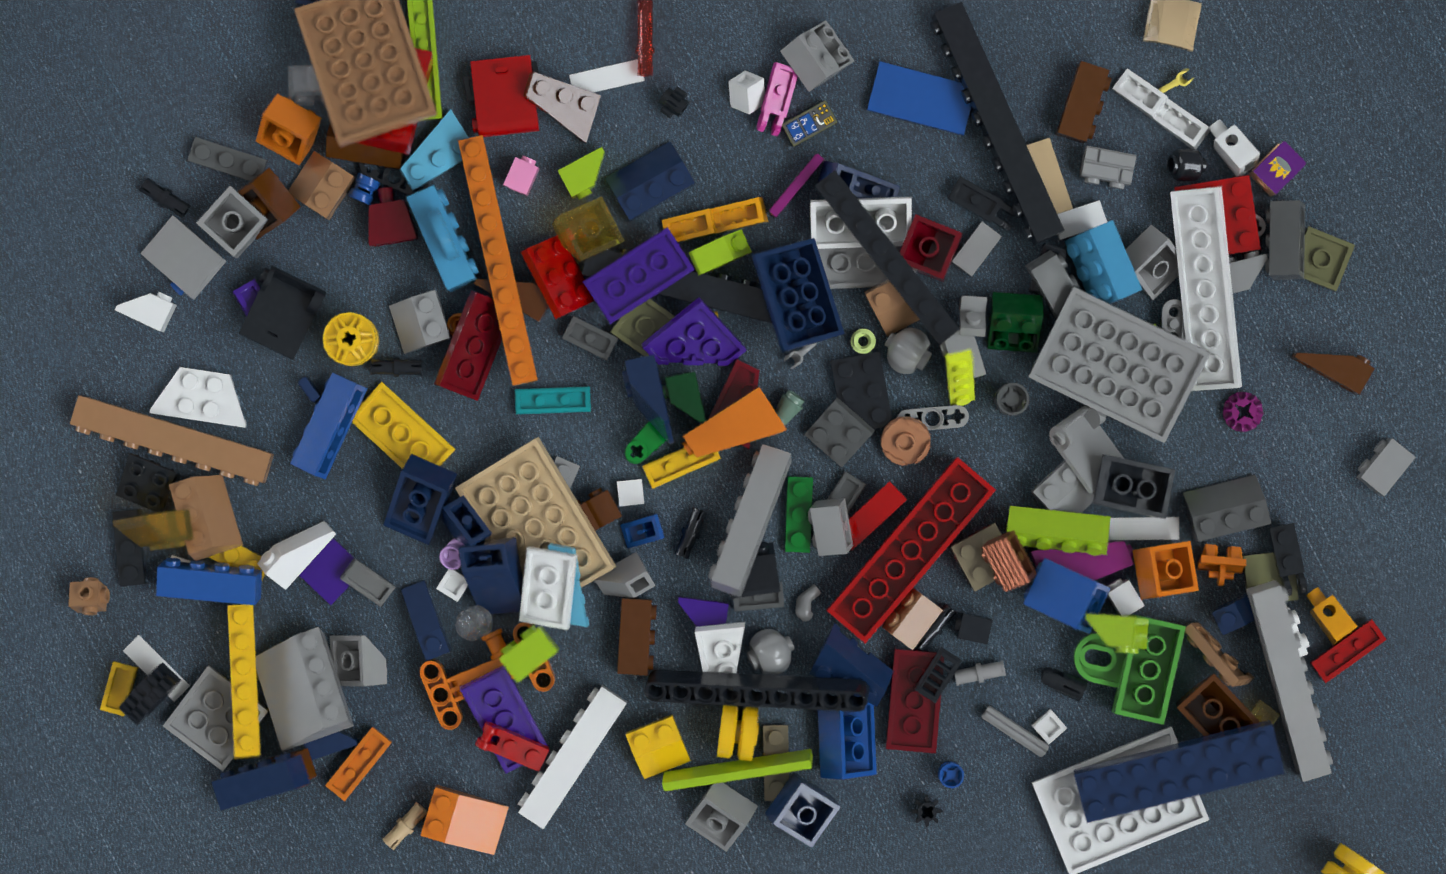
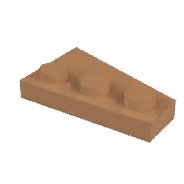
(1223, 662)

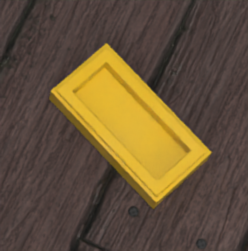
(118, 687)

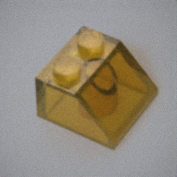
(587, 229)

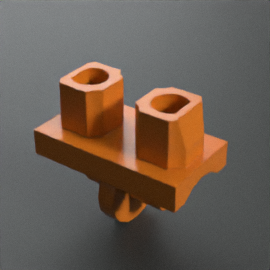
(1221, 567)

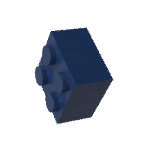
(802, 810)

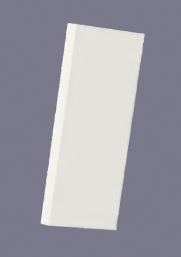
(890, 214)

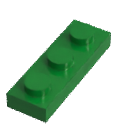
(797, 522)

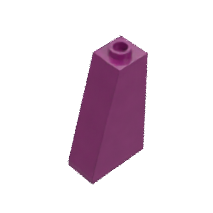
(1094, 567)

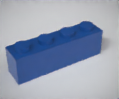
(328, 425)
(209, 582)

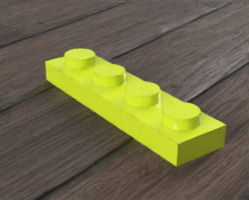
(960, 377)

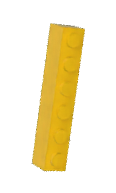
(243, 681)

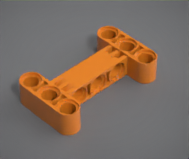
(454, 682)

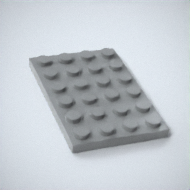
(1119, 364)

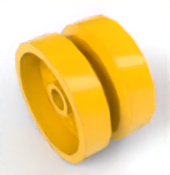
(741, 732)
(1353, 863)

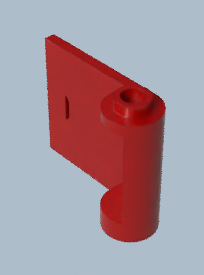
(500, 97)

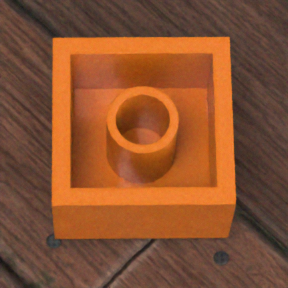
(288, 129)
(1165, 570)

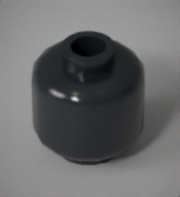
(1186, 165)

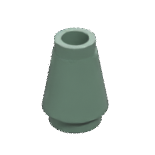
(789, 406)

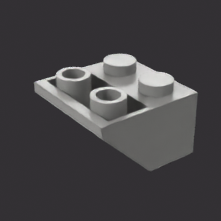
(817, 55)

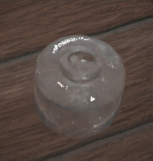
(474, 623)

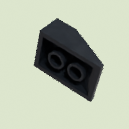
(1134, 486)

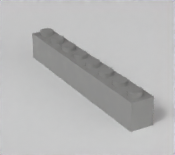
(1289, 680)

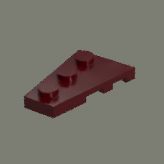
(740, 383)

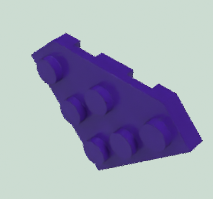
(694, 339)

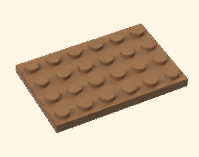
(365, 66)

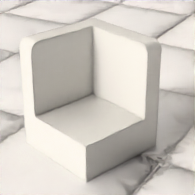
(746, 92)

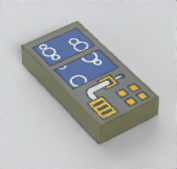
(809, 123)

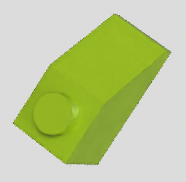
(582, 174)
(720, 252)

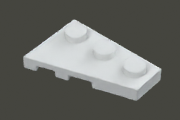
(720, 647)

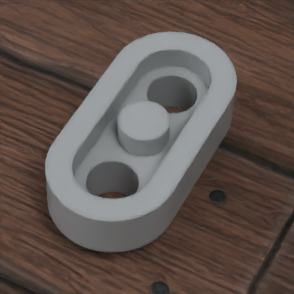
(1170, 323)

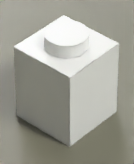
(1124, 597)

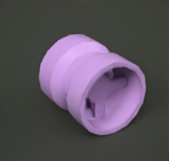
(450, 555)

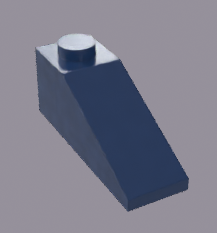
(860, 183)
(426, 620)

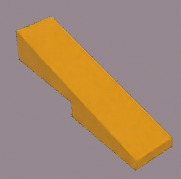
(717, 219)

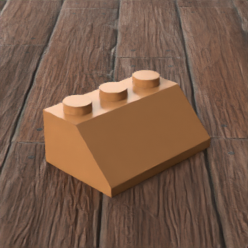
(210, 515)

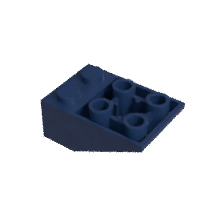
(493, 574)

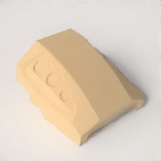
(1172, 23)

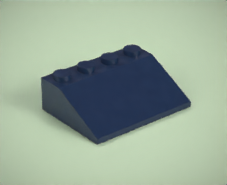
(798, 295)

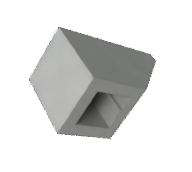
(1245, 271)
(627, 579)

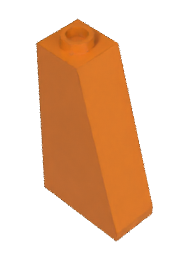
(738, 424)

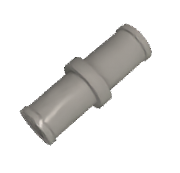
(980, 672)

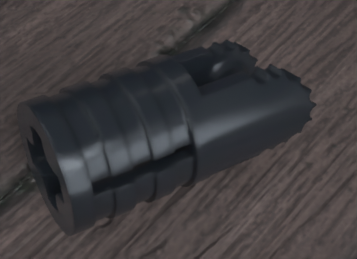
(1064, 683)

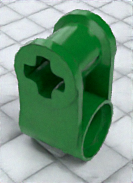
(648, 439)

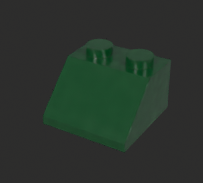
(684, 394)

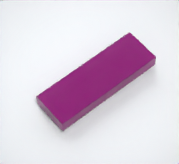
(796, 185)

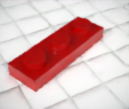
(1348, 651)

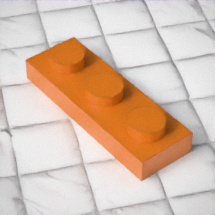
(358, 763)

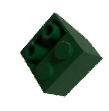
(1015, 322)

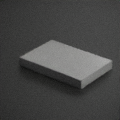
(183, 257)

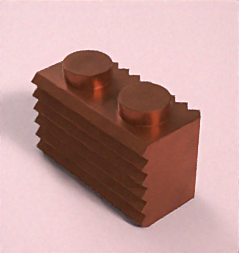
(1008, 561)

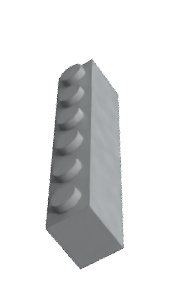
(750, 520)

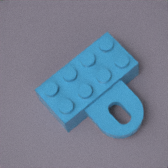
(442, 238)

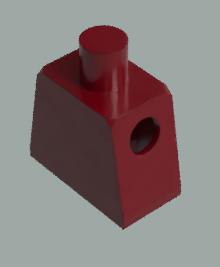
(390, 220)

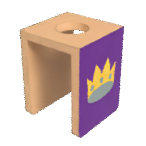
(1277, 168)

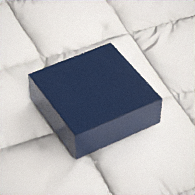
(309, 389)

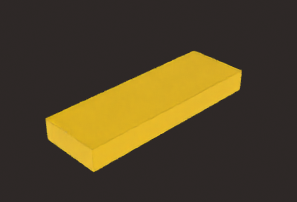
(675, 466)

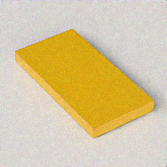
(399, 429)

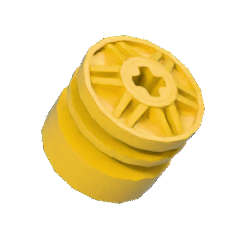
(364, 345)

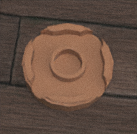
(905, 440)

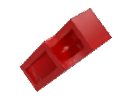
(875, 512)

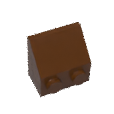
(270, 199)

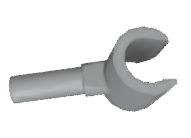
(798, 355)

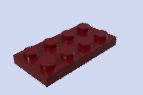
(471, 348)
(912, 717)

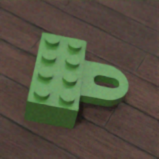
(1140, 679)

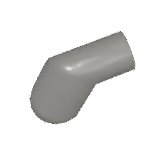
(803, 603)

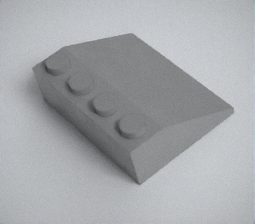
(302, 689)

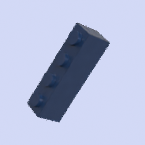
(260, 782)

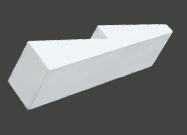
(1161, 109)

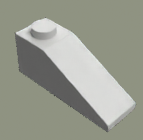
(291, 556)

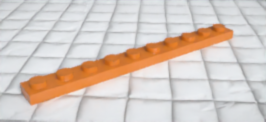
(497, 260)

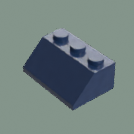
(650, 181)

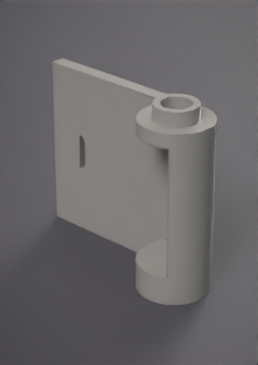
(1083, 443)

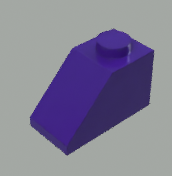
(704, 611)

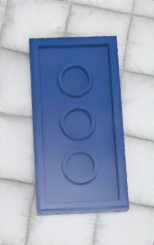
(919, 98)

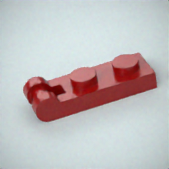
(513, 746)

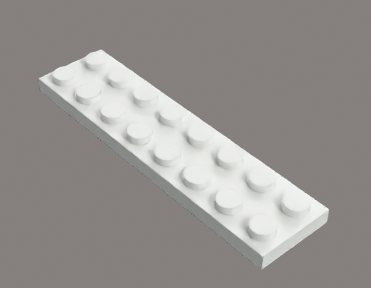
(1206, 284)

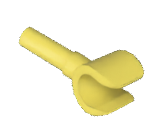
(1178, 81)

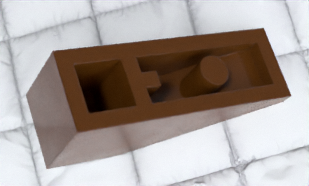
(530, 297)
(1343, 370)

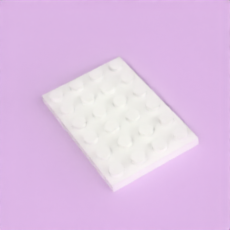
(1093, 843)

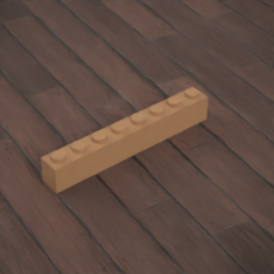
(171, 439)

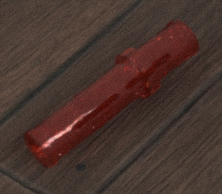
(645, 38)

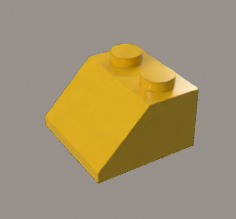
(657, 746)

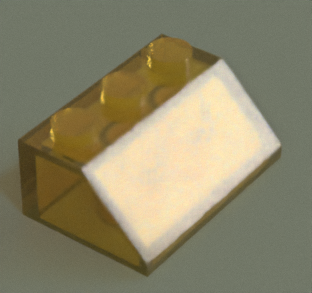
(158, 530)

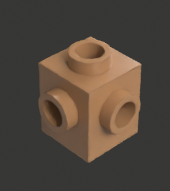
(88, 596)

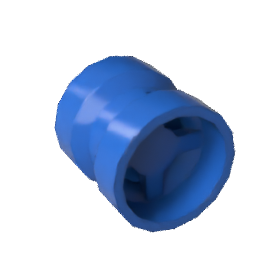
(367, 184)
(950, 774)

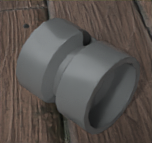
(1011, 399)

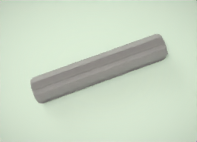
(1015, 731)

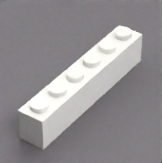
(572, 757)

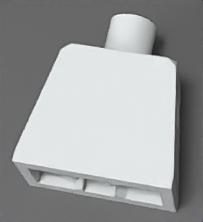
(1239, 157)

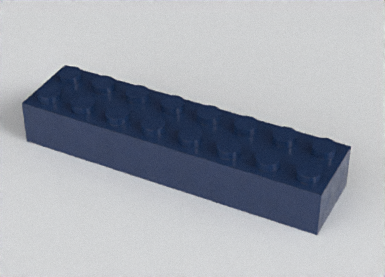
(1178, 771)

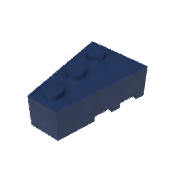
(845, 660)

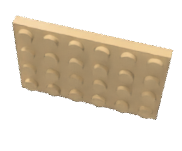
(532, 502)

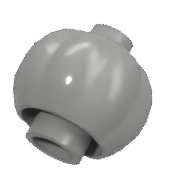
(908, 350)
(770, 652)

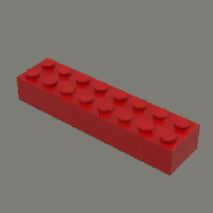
(910, 549)

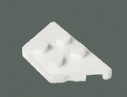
(201, 397)

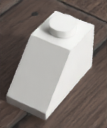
(149, 310)

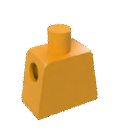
(1337, 625)

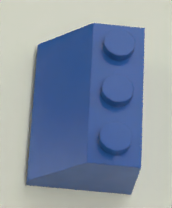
(847, 743)

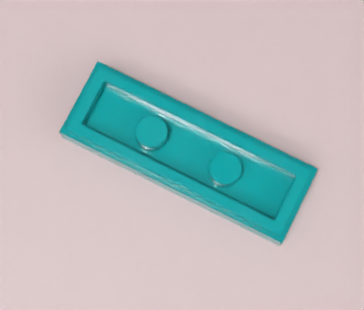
(552, 400)

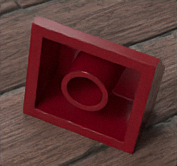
(930, 247)

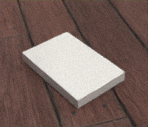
(548, 588)

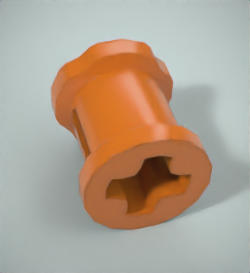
(495, 643)

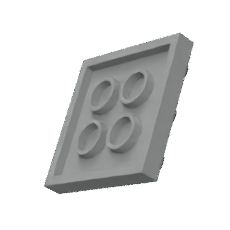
(206, 718)

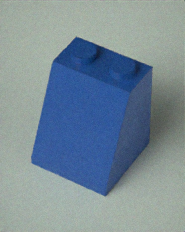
(1065, 595)

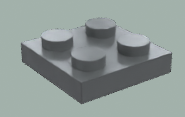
(839, 432)

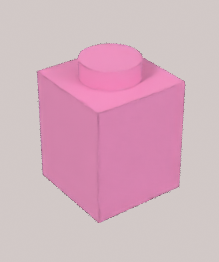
(522, 175)

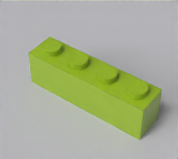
(1060, 530)

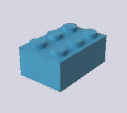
(1103, 263)

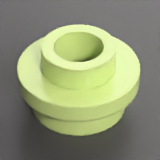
(871, 341)

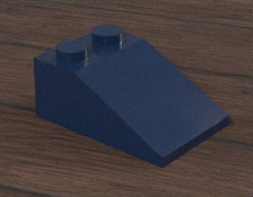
(645, 387)
(419, 499)

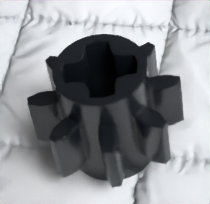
(673, 102)
(926, 803)

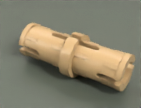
(405, 826)

